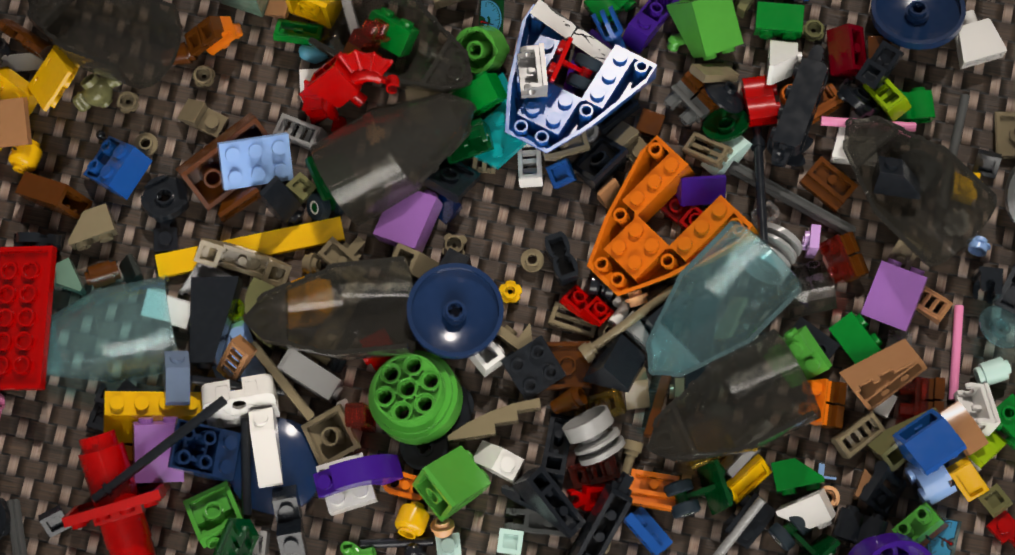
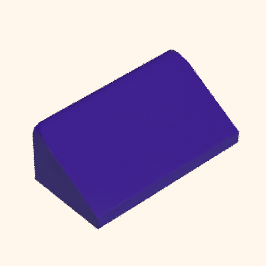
(700, 190)

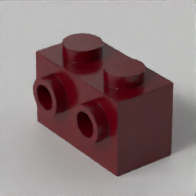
(846, 50)

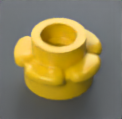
(510, 285)

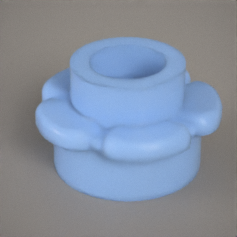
(979, 246)

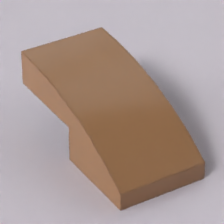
(965, 427)

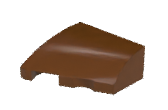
(29, 40)

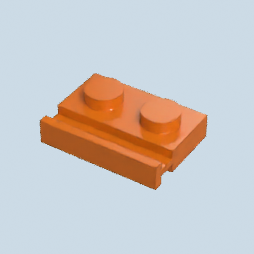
(649, 490)

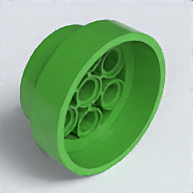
(419, 425)

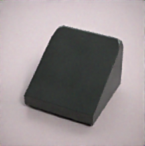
(130, 269)

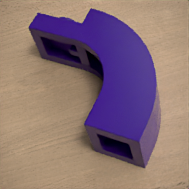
(357, 472)

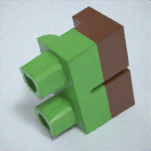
(922, 522)

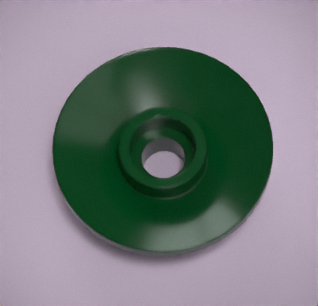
(725, 125)

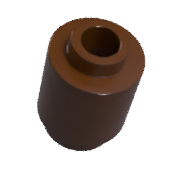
(102, 274)

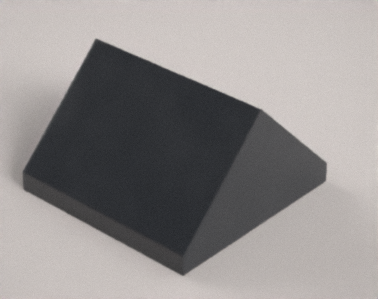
(600, 162)
(616, 365)

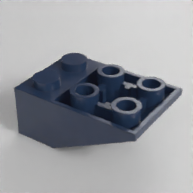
(206, 452)

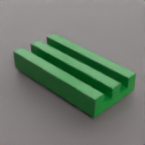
(297, 32)

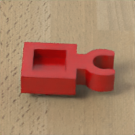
(586, 498)

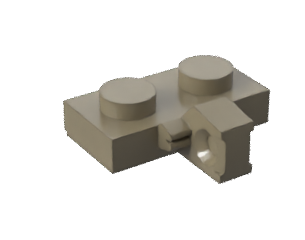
(336, 252)

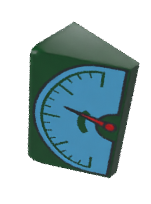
(492, 13)

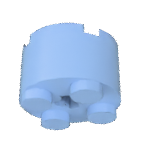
(931, 487)

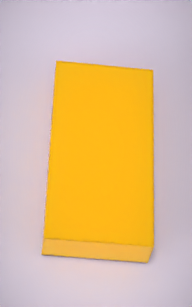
(748, 478)
(967, 479)

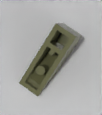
(885, 447)

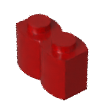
(760, 101)

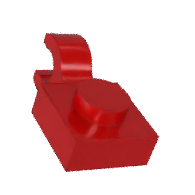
(1003, 528)

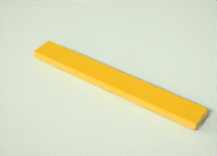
(268, 243)

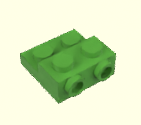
(807, 351)
(210, 513)

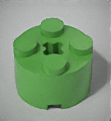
(485, 47)

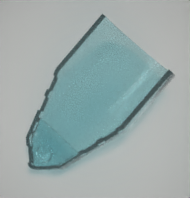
(720, 302)
(113, 333)

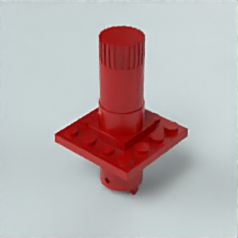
(122, 514)

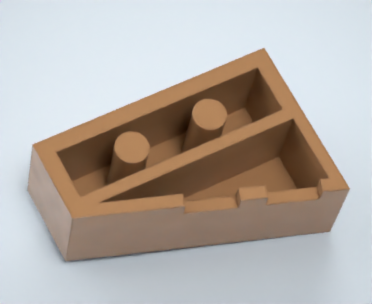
(883, 373)

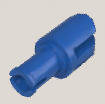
(612, 33)

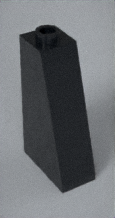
(211, 317)

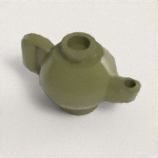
(96, 92)

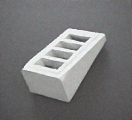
(530, 176)

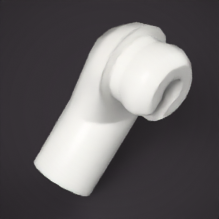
(621, 311)

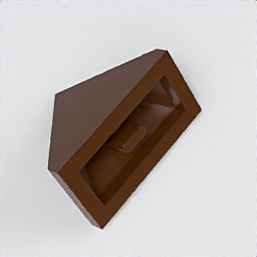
(237, 202)

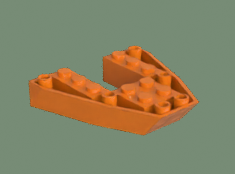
(627, 249)

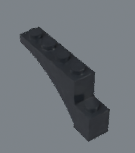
(289, 521)

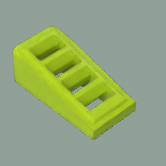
(894, 108)

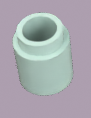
(992, 371)

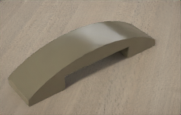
(242, 260)

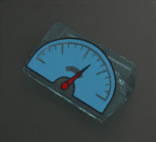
(946, 541)

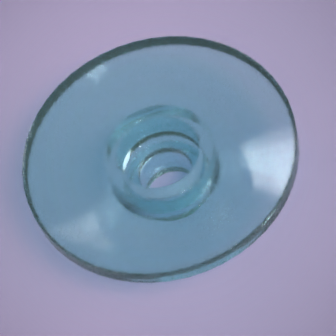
(998, 326)

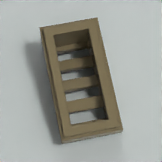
(847, 453)

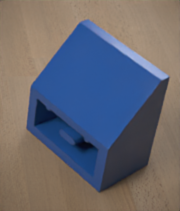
(118, 167)
(929, 442)

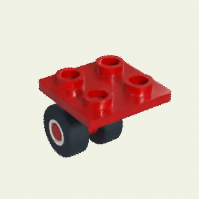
(587, 64)

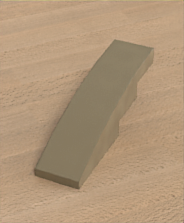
(485, 425)

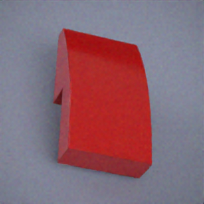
(680, 215)
(590, 310)

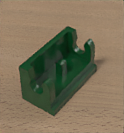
(476, 143)
(237, 538)

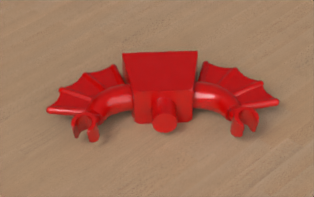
(341, 81)

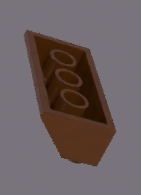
(203, 169)

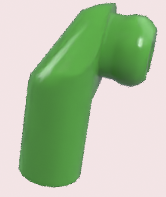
(674, 42)
(351, 548)

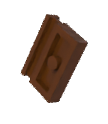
(828, 184)

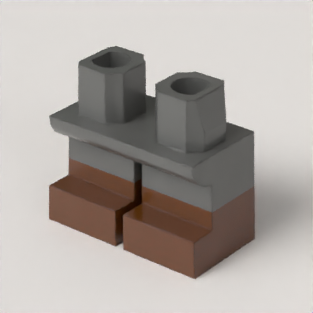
(692, 97)

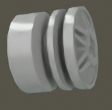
(783, 243)
(593, 435)

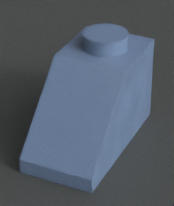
(176, 377)

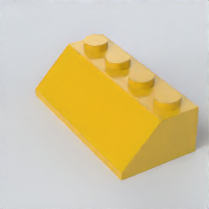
(126, 407)

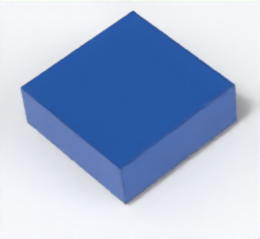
(561, 173)

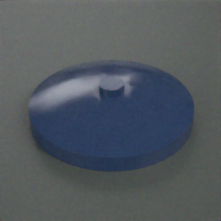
(918, 22)
(455, 311)
(297, 468)

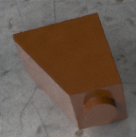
(53, 195)

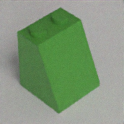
(707, 26)
(451, 482)

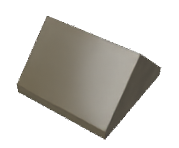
(330, 436)

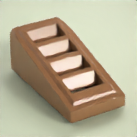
(938, 299)
(247, 351)

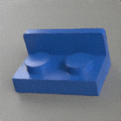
(647, 531)

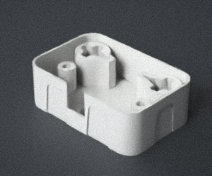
(256, 391)

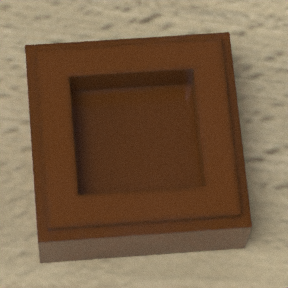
(650, 123)

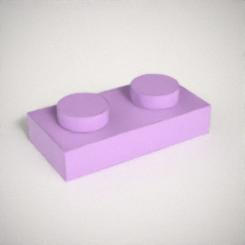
(811, 241)

